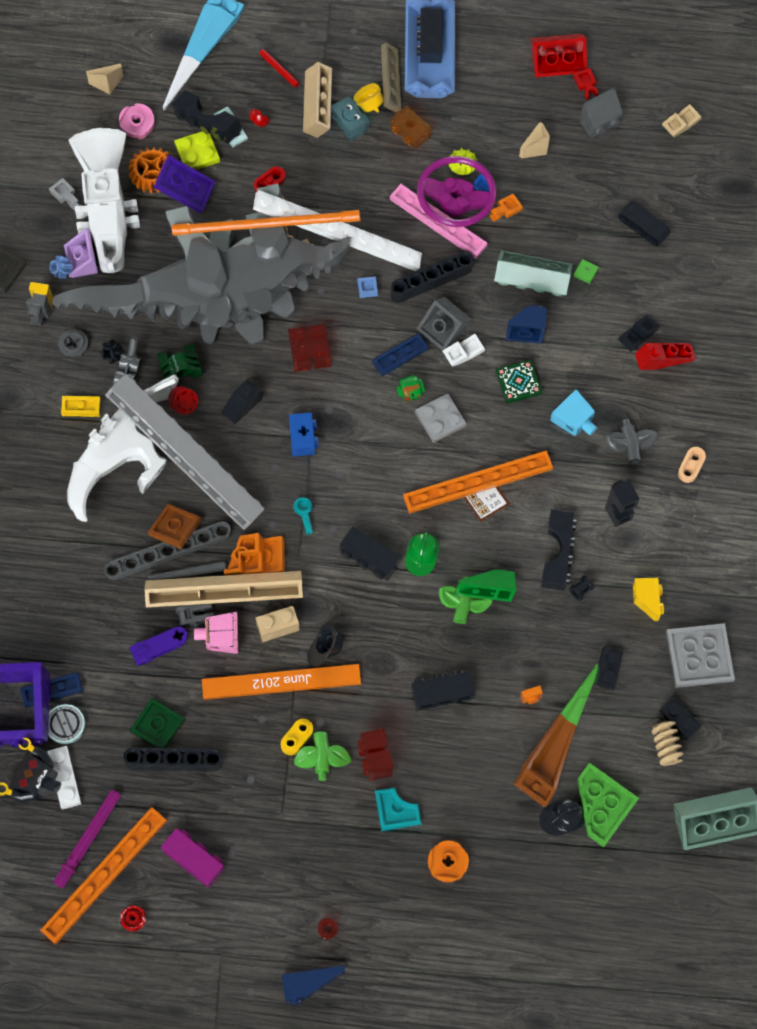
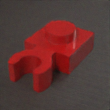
(586, 81)

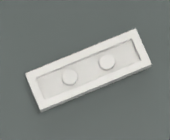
(68, 793)

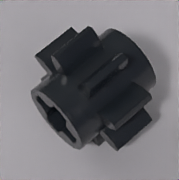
(111, 351)

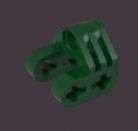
(180, 364)

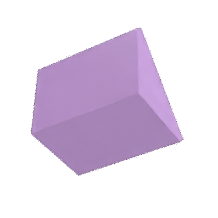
(81, 254)

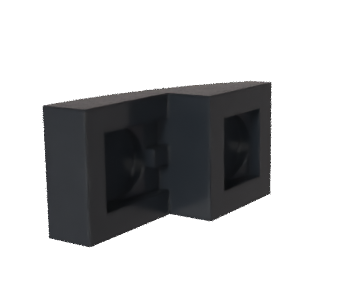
(638, 333)

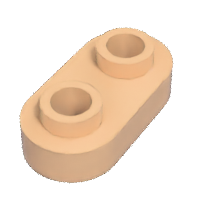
(690, 465)

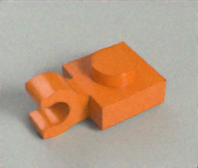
(507, 206)

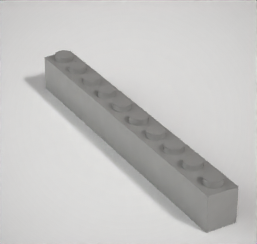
(184, 451)

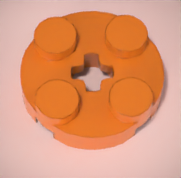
(438, 868)

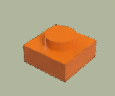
(531, 695)

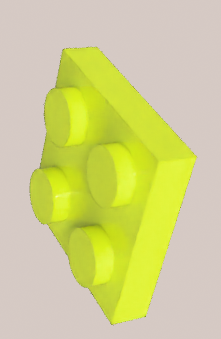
(197, 150)

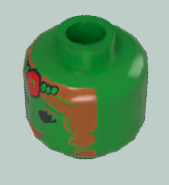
(410, 388)

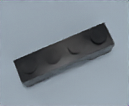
(221, 126)
(560, 527)

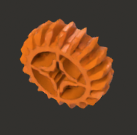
(152, 163)

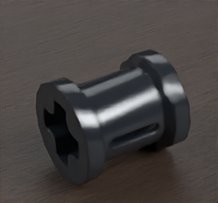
(581, 588)

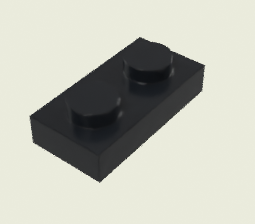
(608, 668)
(685, 722)

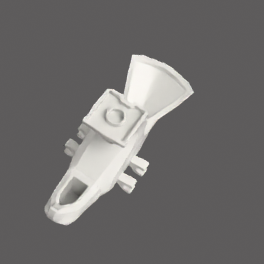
(100, 156)
(116, 444)

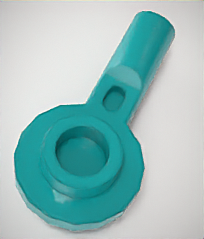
(303, 507)

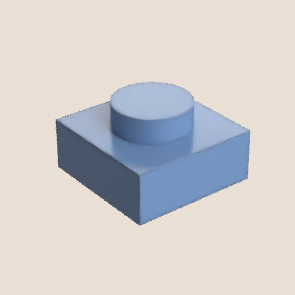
(367, 287)

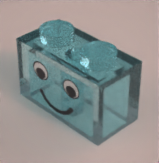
(349, 118)

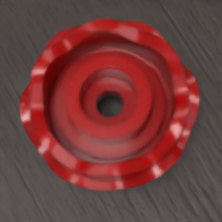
(257, 118)
(128, 913)

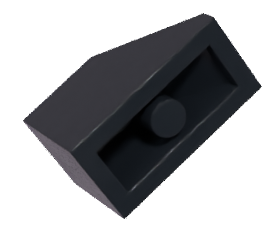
(242, 401)

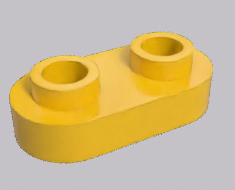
(297, 736)

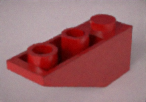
(663, 355)

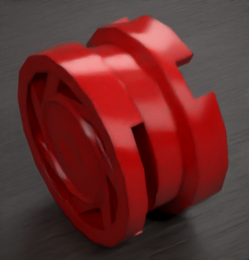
(182, 399)

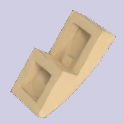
(682, 121)

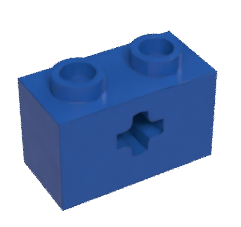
(301, 424)

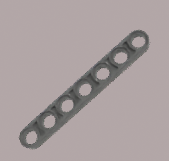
(160, 558)

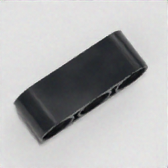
(644, 223)

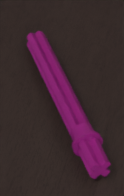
(86, 839)

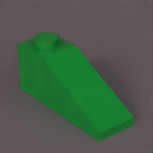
(489, 585)

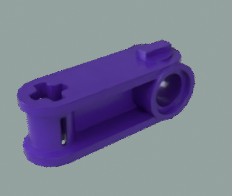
(157, 646)

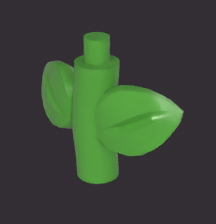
(462, 603)
(321, 756)

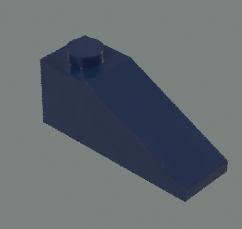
(304, 984)

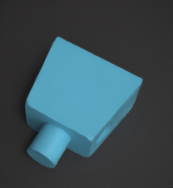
(574, 415)

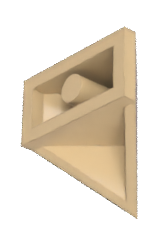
(105, 78)
(536, 143)

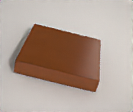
(174, 526)

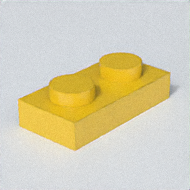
(81, 406)

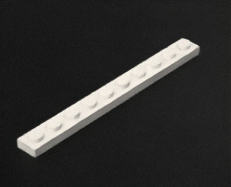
(336, 231)

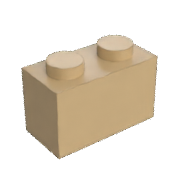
(277, 624)

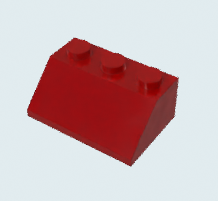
(558, 55)

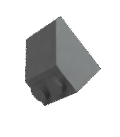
(601, 113)
(443, 323)

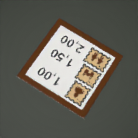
(487, 503)

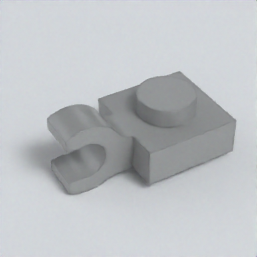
(64, 192)

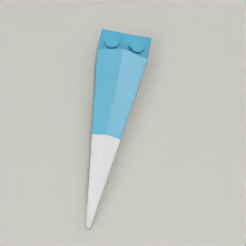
(213, 24)

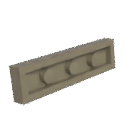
(391, 77)

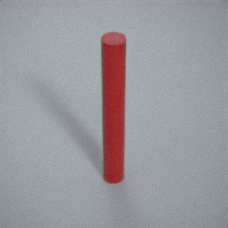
(279, 68)

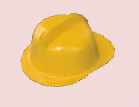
(369, 97)

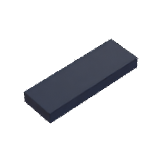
(400, 354)
(59, 688)

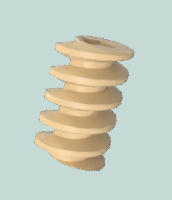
(666, 743)

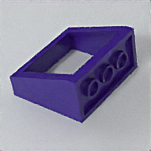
(40, 676)

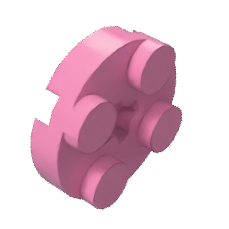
(137, 130)

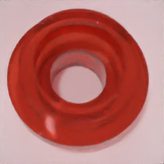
(327, 922)

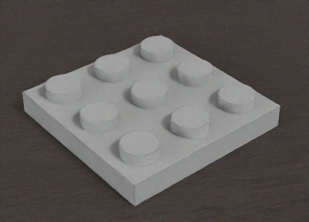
(700, 655)

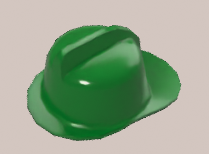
(422, 554)

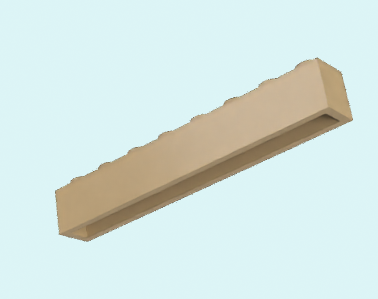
(223, 589)

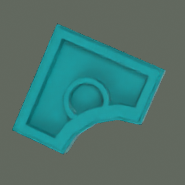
(395, 812)

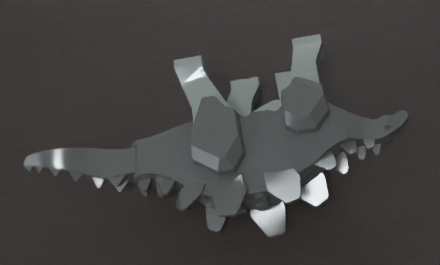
(219, 281)

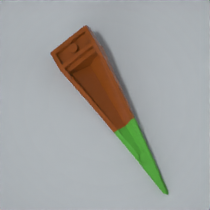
(544, 765)

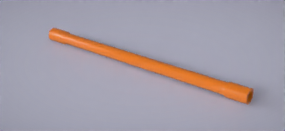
(344, 216)

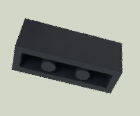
(429, 35)
(369, 554)
(442, 690)

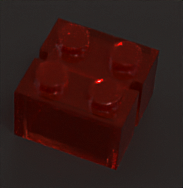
(307, 345)
(377, 760)

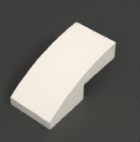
(463, 351)

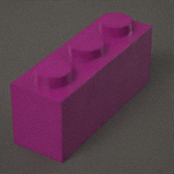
(193, 857)

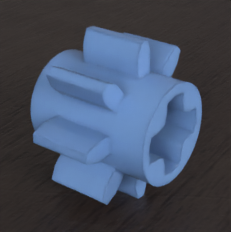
(61, 267)

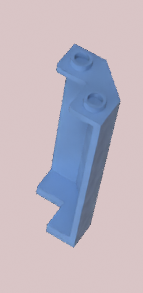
(430, 79)

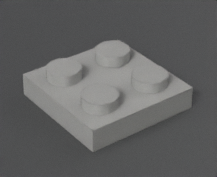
(440, 418)

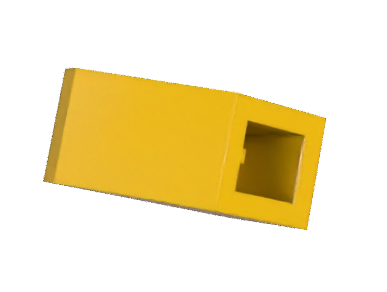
(647, 596)

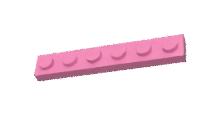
(457, 235)

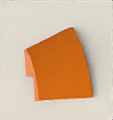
(257, 555)

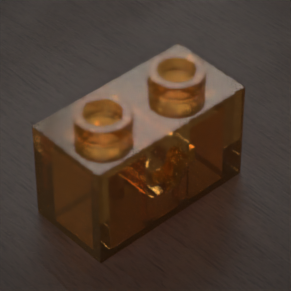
(410, 127)

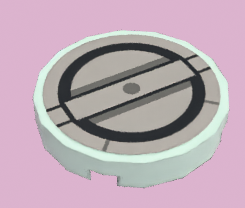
(65, 724)

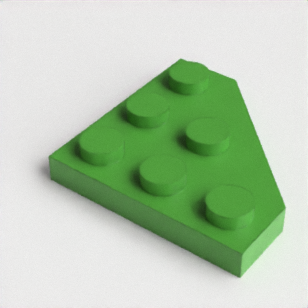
(603, 803)

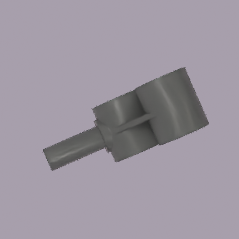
(129, 362)

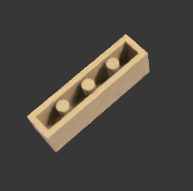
(317, 100)

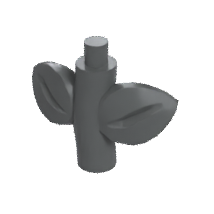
(631, 441)

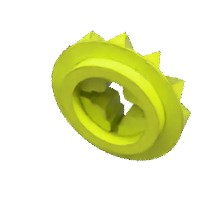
(463, 169)

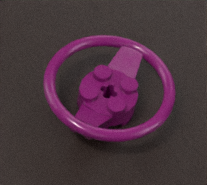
(466, 199)

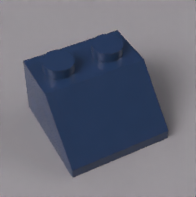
(527, 325)

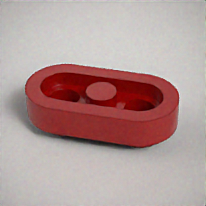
(268, 178)

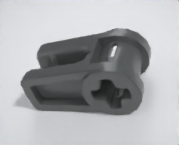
(190, 611)

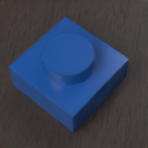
(481, 184)

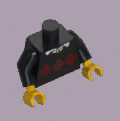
(34, 776)

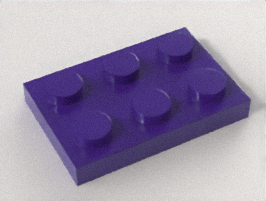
(184, 184)

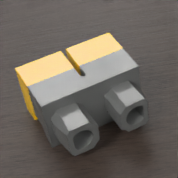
(40, 304)

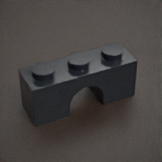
(621, 501)

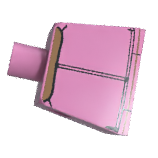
(220, 633)

